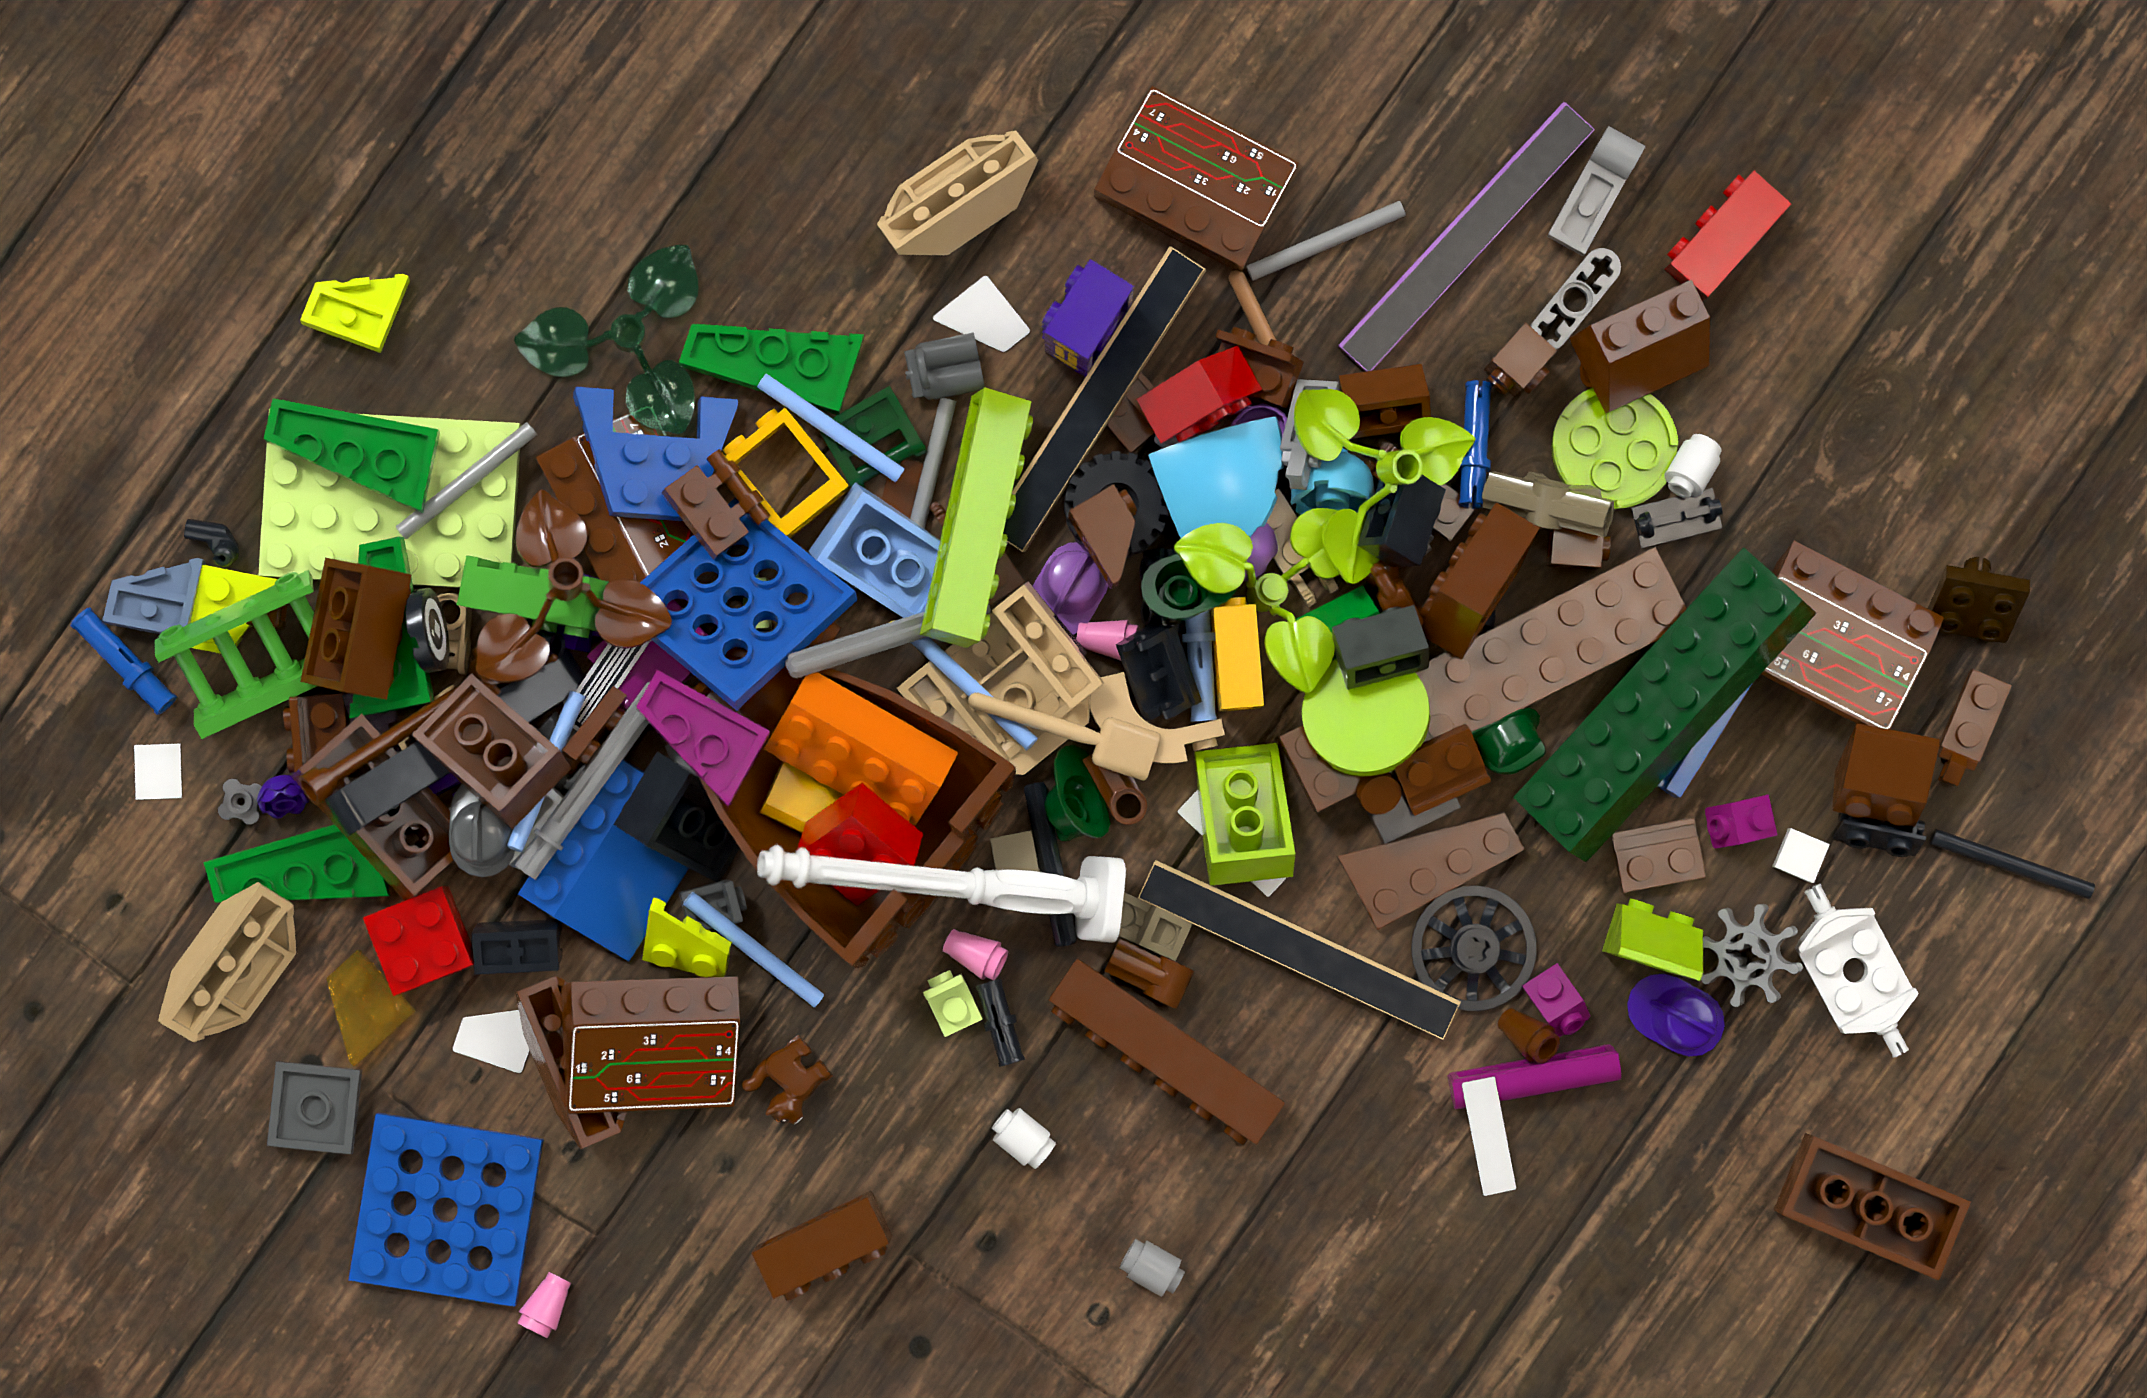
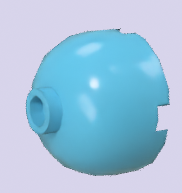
(1336, 485)

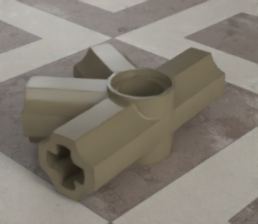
(1550, 502)

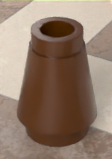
(1530, 1036)

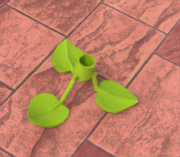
(1430, 447)
(1218, 561)

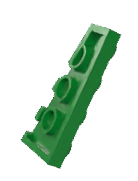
(368, 450)
(410, 683)
(299, 867)

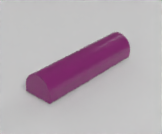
(1529, 1078)

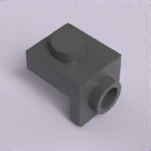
(721, 896)

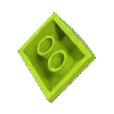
(1244, 814)
(1655, 940)

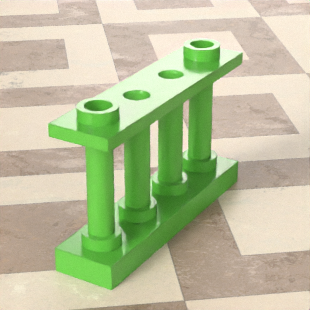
(252, 693)

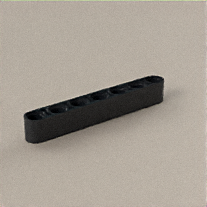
(417, 768)

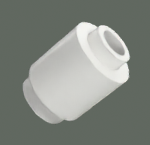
(1693, 466)
(1023, 1137)

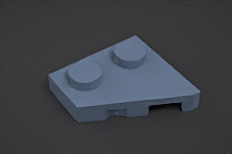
(154, 599)

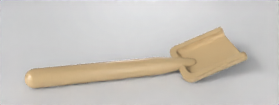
(1118, 747)

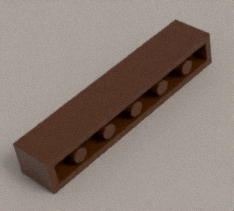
(1166, 1051)

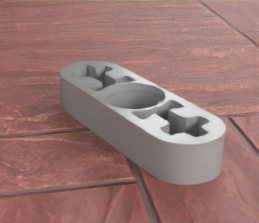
(1602, 283)

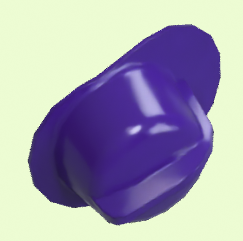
(1676, 1014)

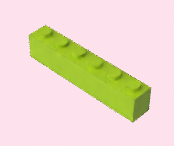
(976, 518)

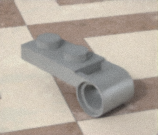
(1596, 191)

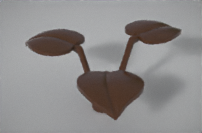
(557, 534)

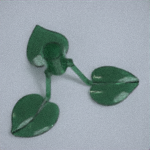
(662, 395)

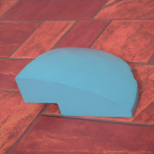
(1222, 476)

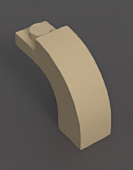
(1114, 701)

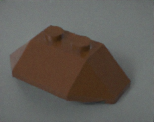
(543, 1030)

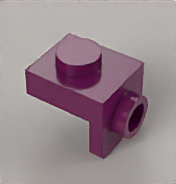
(1740, 821)
(1557, 1001)

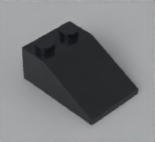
(678, 819)

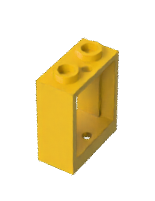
(817, 501)
(1237, 656)

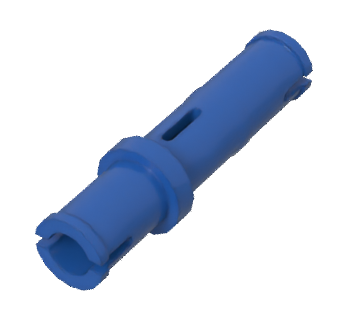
(1475, 462)
(136, 674)

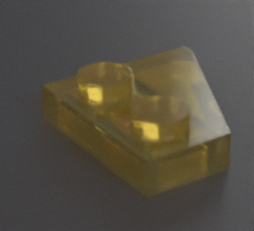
(365, 1006)

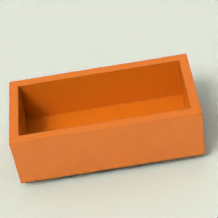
(854, 742)

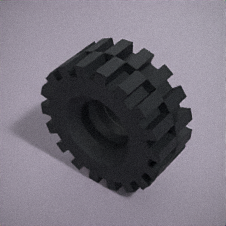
(1125, 473)

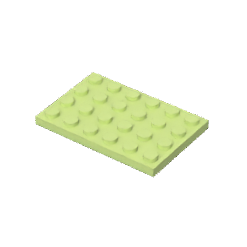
(324, 515)

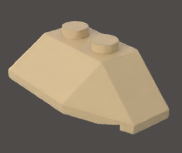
(958, 195)
(230, 964)

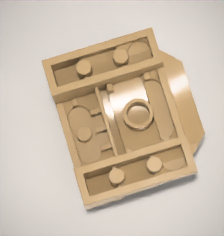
(1019, 661)

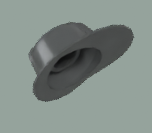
(477, 836)

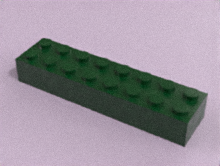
(1664, 705)

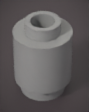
(1152, 1267)

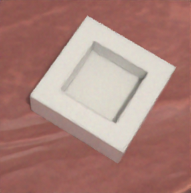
(1800, 855)

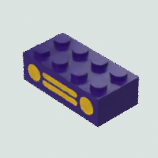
(1087, 317)

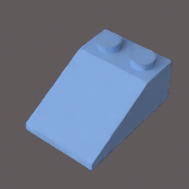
(879, 552)

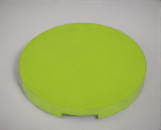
(1615, 451)
(1367, 726)

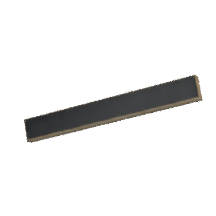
(1100, 394)
(1299, 949)

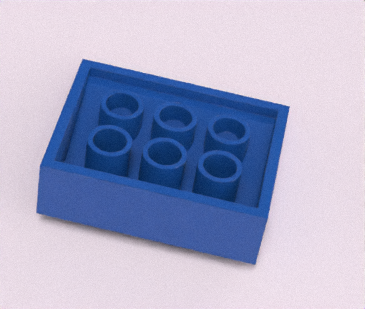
(605, 876)

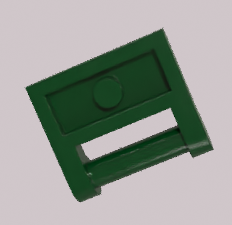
(872, 422)

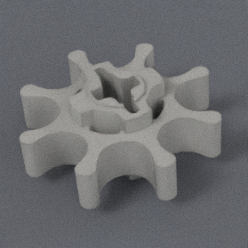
(1734, 964)

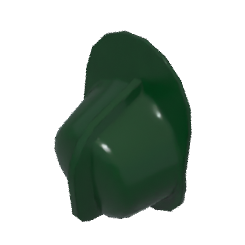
(1174, 592)
(1510, 742)
(1075, 802)

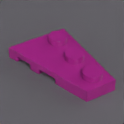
(703, 733)

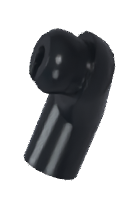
(217, 537)

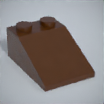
(492, 751)

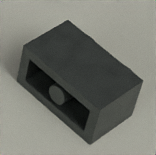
(1380, 646)

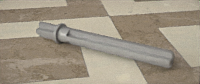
(856, 646)
(583, 791)

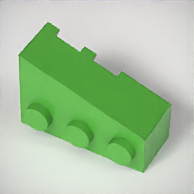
(522, 591)

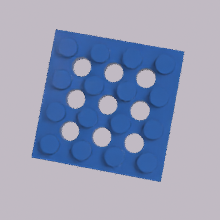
(766, 652)
(379, 1219)

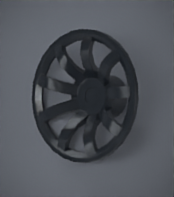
(1474, 946)

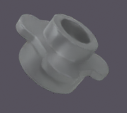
(230, 807)

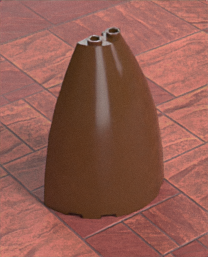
(949, 825)

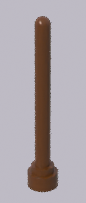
(320, 783)

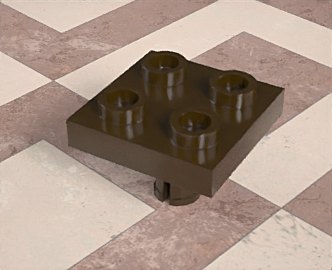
(1979, 601)

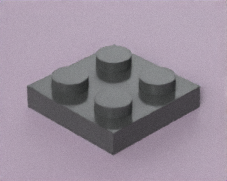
(314, 1107)

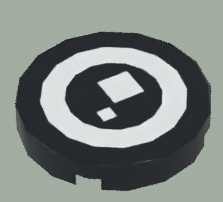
(428, 624)

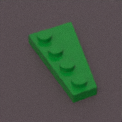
(808, 364)

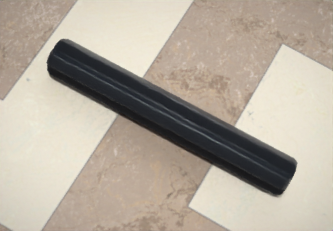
(1048, 857)

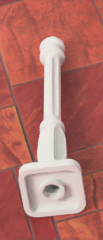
(1093, 897)

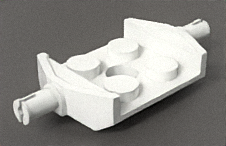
(1883, 991)

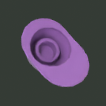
(1071, 585)

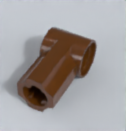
(1114, 785)
(1157, 976)

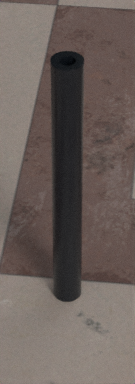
(2012, 863)

